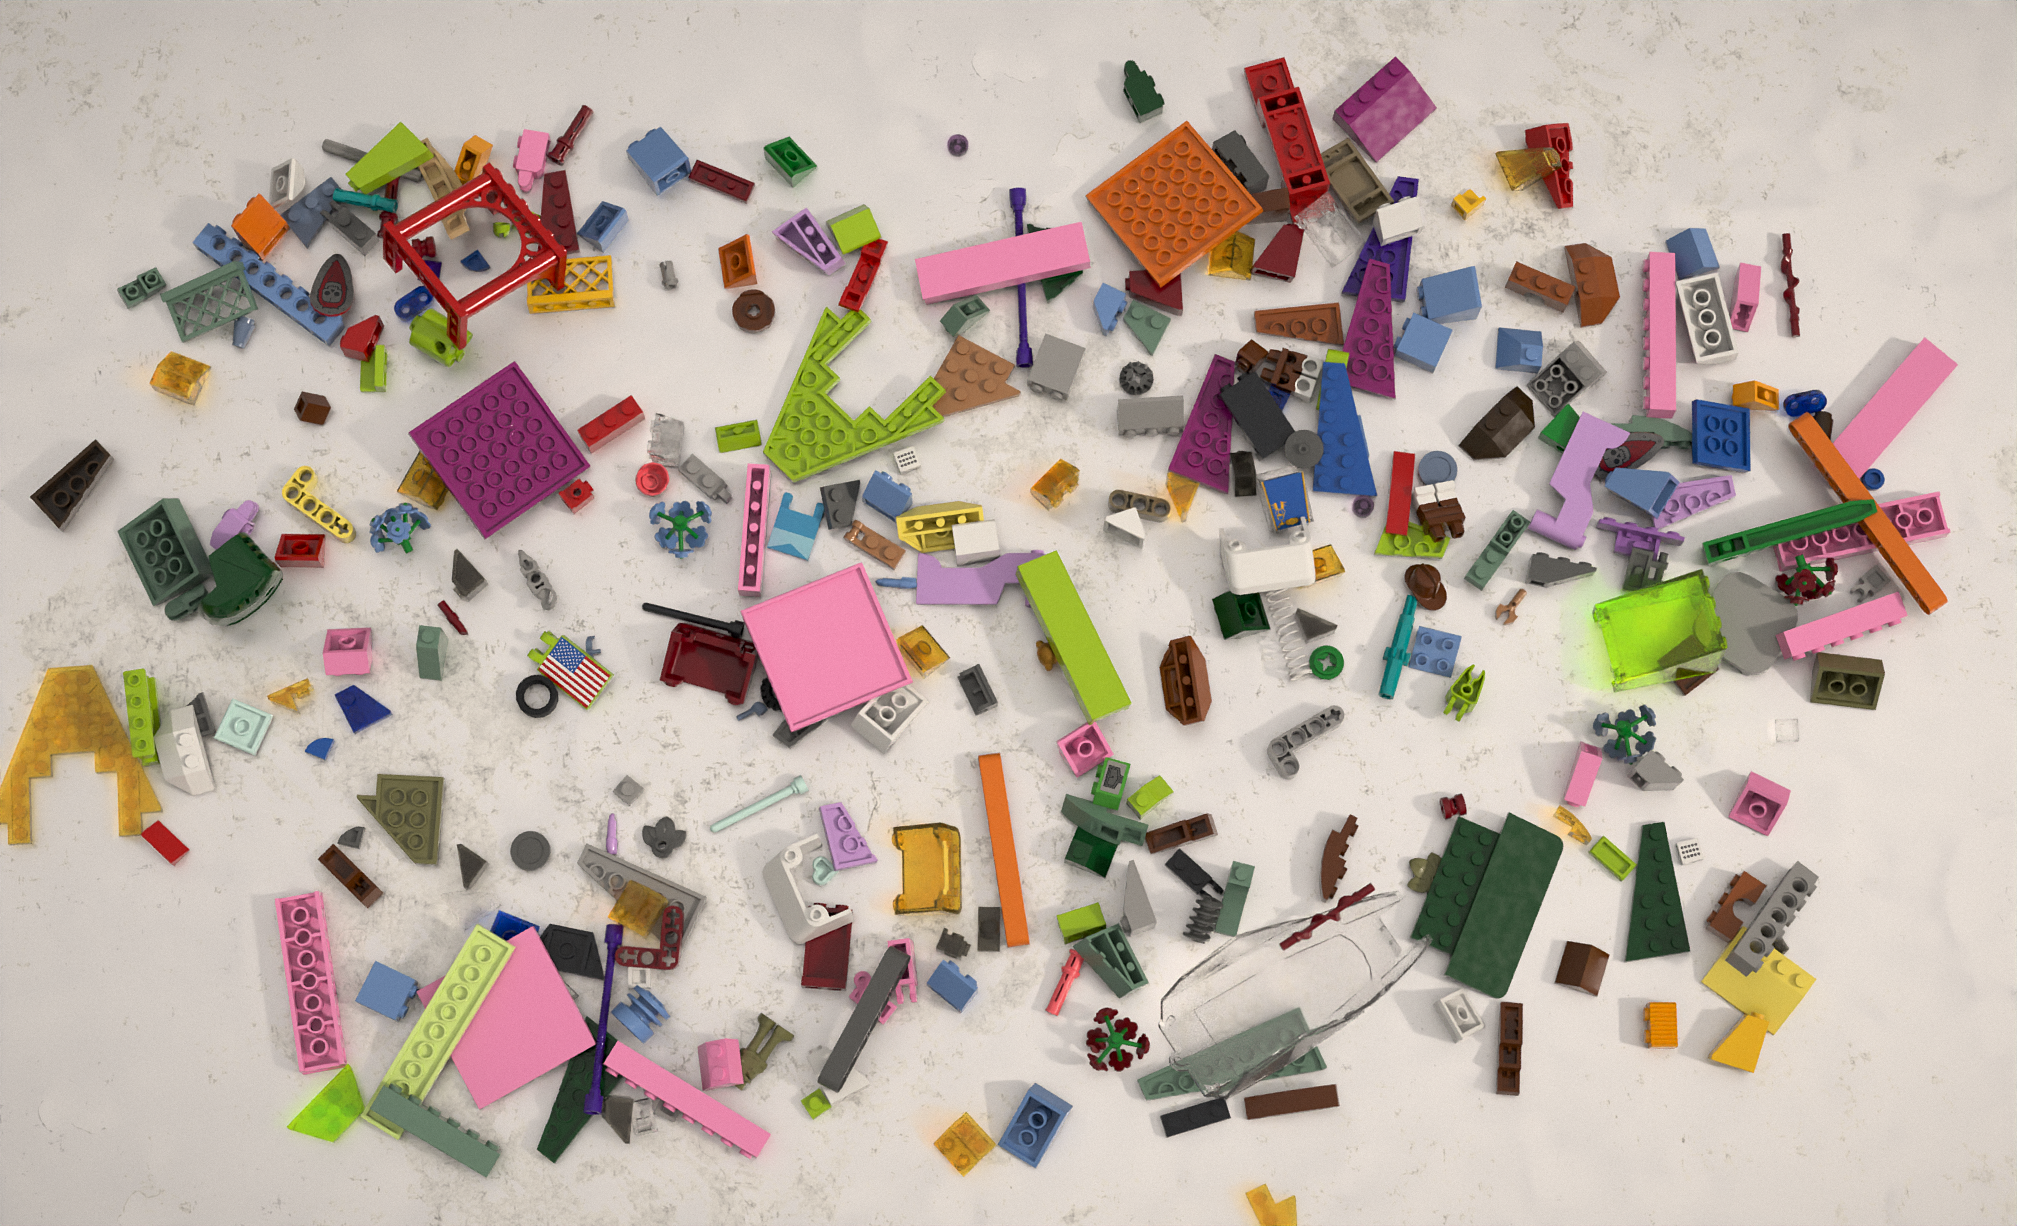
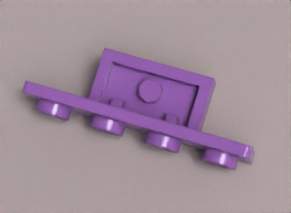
(1631, 535)

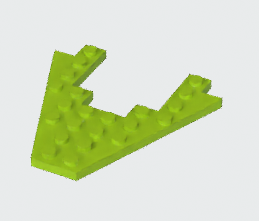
(816, 432)

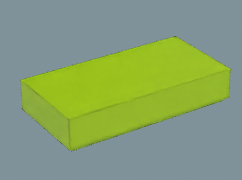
(1612, 858)

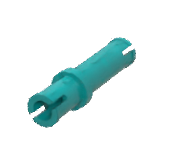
(374, 201)

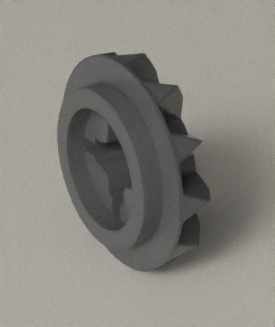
(1133, 387)

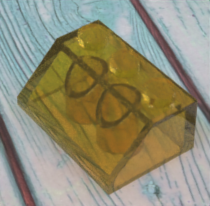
(423, 484)

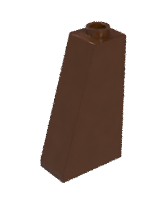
(1274, 205)

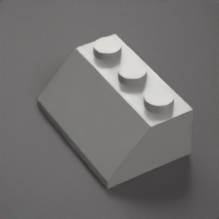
(1150, 416)

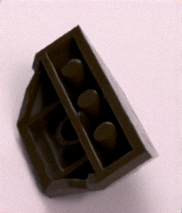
(1501, 427)

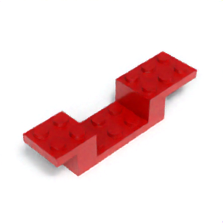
(1290, 132)

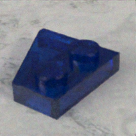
(361, 708)

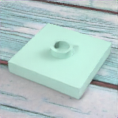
(243, 727)

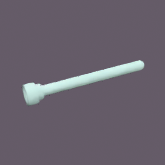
(796, 786)

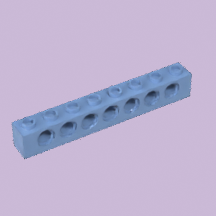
(212, 236)

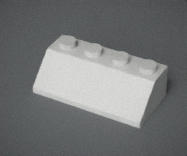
(1707, 319)

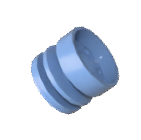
(640, 1013)

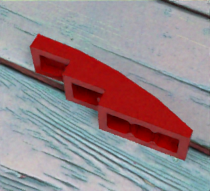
(1400, 493)

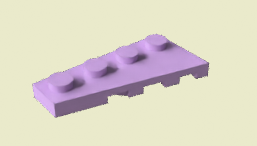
(1695, 497)

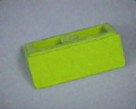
(738, 436)

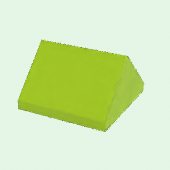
(854, 229)

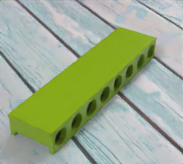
(1072, 637)

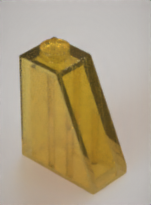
(1527, 166)

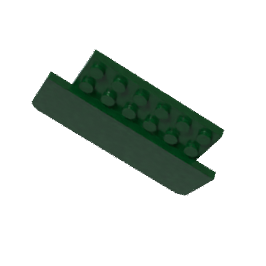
(1488, 899)

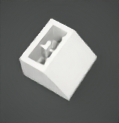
(1398, 220)

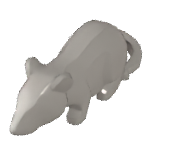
(537, 581)

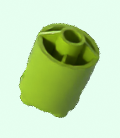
(430, 338)

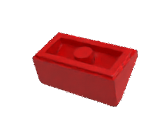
(165, 842)

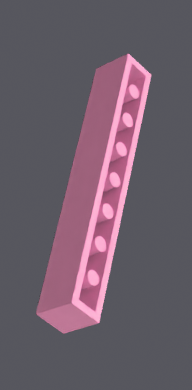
(1660, 335)
(687, 1099)

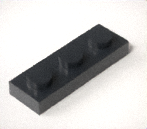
(1195, 1117)

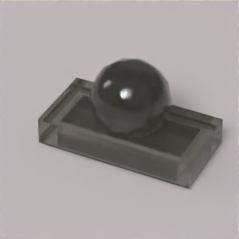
(988, 929)

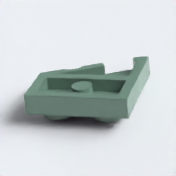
(1146, 324)

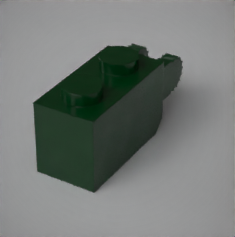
(1141, 92)

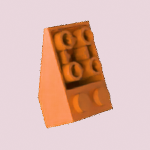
(259, 226)

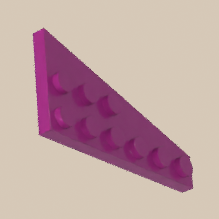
(1371, 334)
(1206, 440)

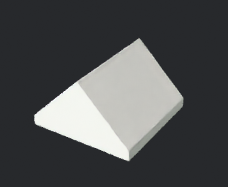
(1126, 526)
(976, 542)
(1458, 1015)

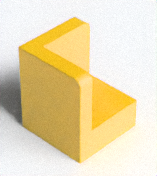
(1467, 203)

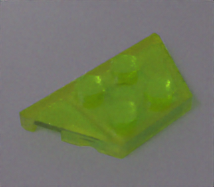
(332, 1109)

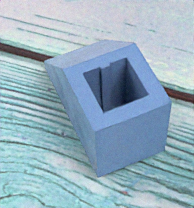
(1107, 305)

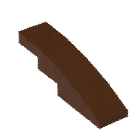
(1509, 1048)
(1291, 1102)

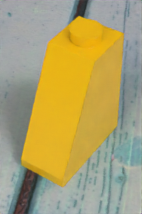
(1742, 1043)

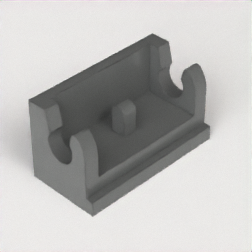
(977, 690)

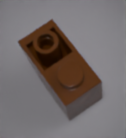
(1250, 357)

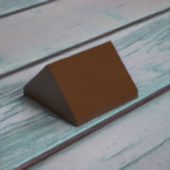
(1582, 967)

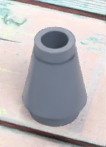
(242, 331)

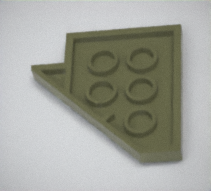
(409, 813)

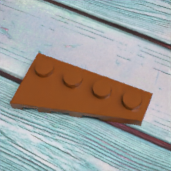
(1308, 323)

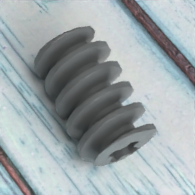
(1203, 919)

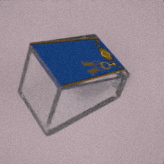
(1284, 498)

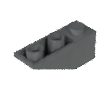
(1548, 571)

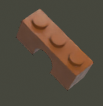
(1529, 280)
(1723, 921)

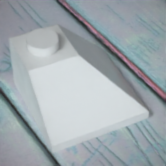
(286, 182)

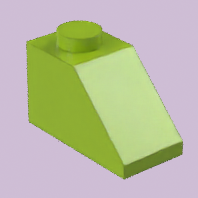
(1149, 797)

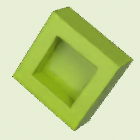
(816, 1104)

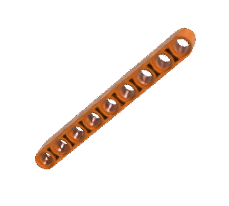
(1003, 850)

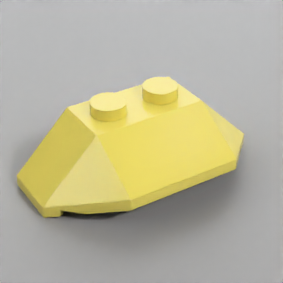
(930, 526)

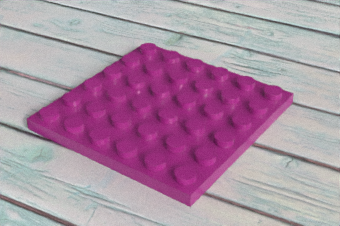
(499, 450)

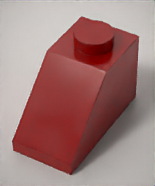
(362, 338)

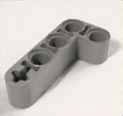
(1307, 736)

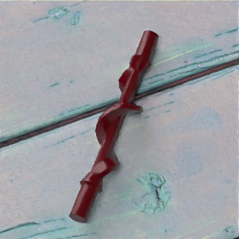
(1789, 294)
(1319, 919)

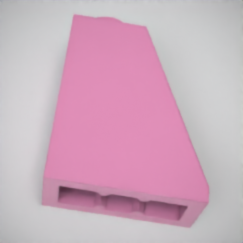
(1745, 296)
(1583, 774)

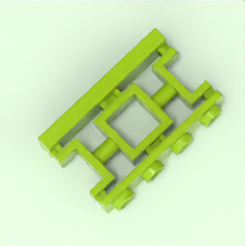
(142, 715)

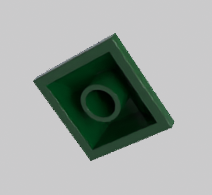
(1090, 853)

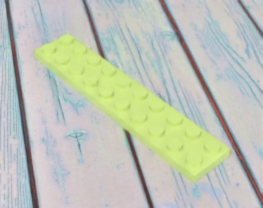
(444, 1020)

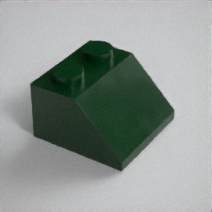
(1240, 614)

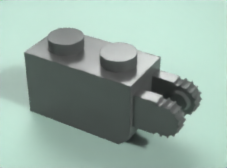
(351, 228)

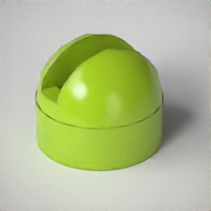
(501, 227)

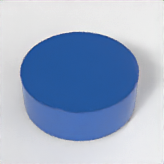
(1873, 479)

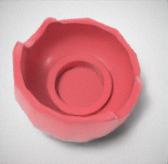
(652, 479)

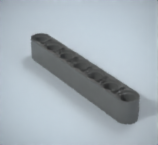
(864, 1019)

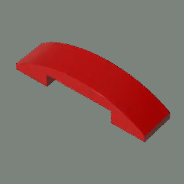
(863, 275)

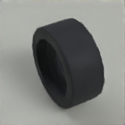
(523, 686)

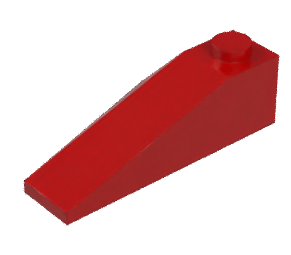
(1559, 138)

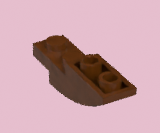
(1331, 864)

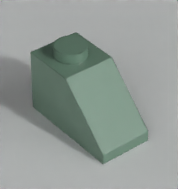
(964, 315)

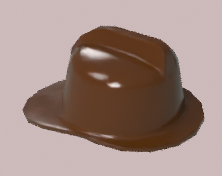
(1426, 586)

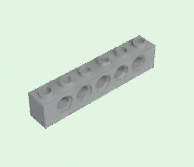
(1742, 956)

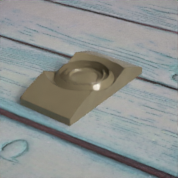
(1354, 181)

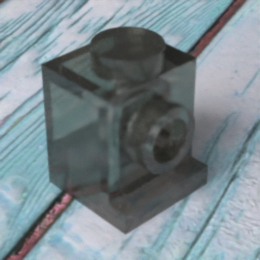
(953, 945)

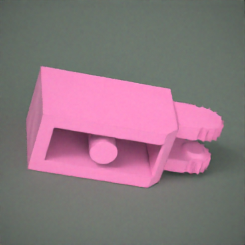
(531, 157)
(909, 977)

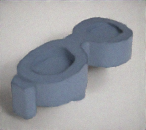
(589, 646)

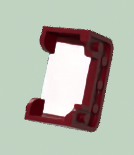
(710, 661)

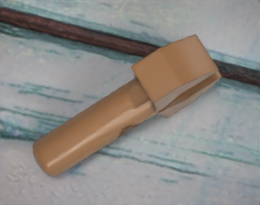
(1511, 607)

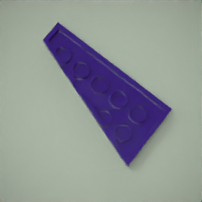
(1394, 253)

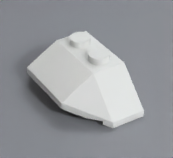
(183, 752)

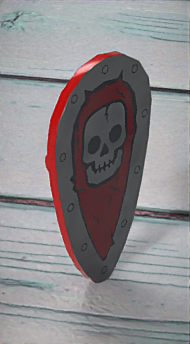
(332, 287)
(1632, 454)

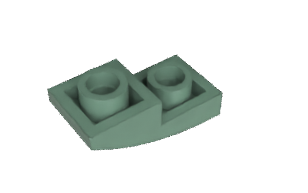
(141, 289)

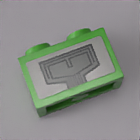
(1111, 783)

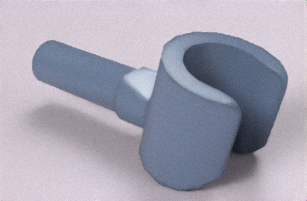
(758, 707)

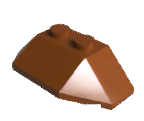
(1594, 283)
(1185, 681)

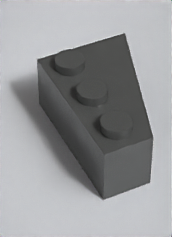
(1241, 162)

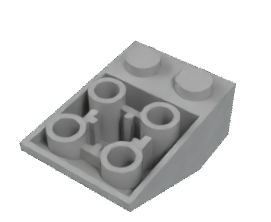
(1566, 377)

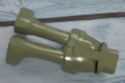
(753, 1062)

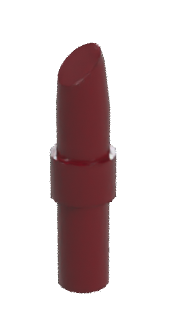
(452, 618)

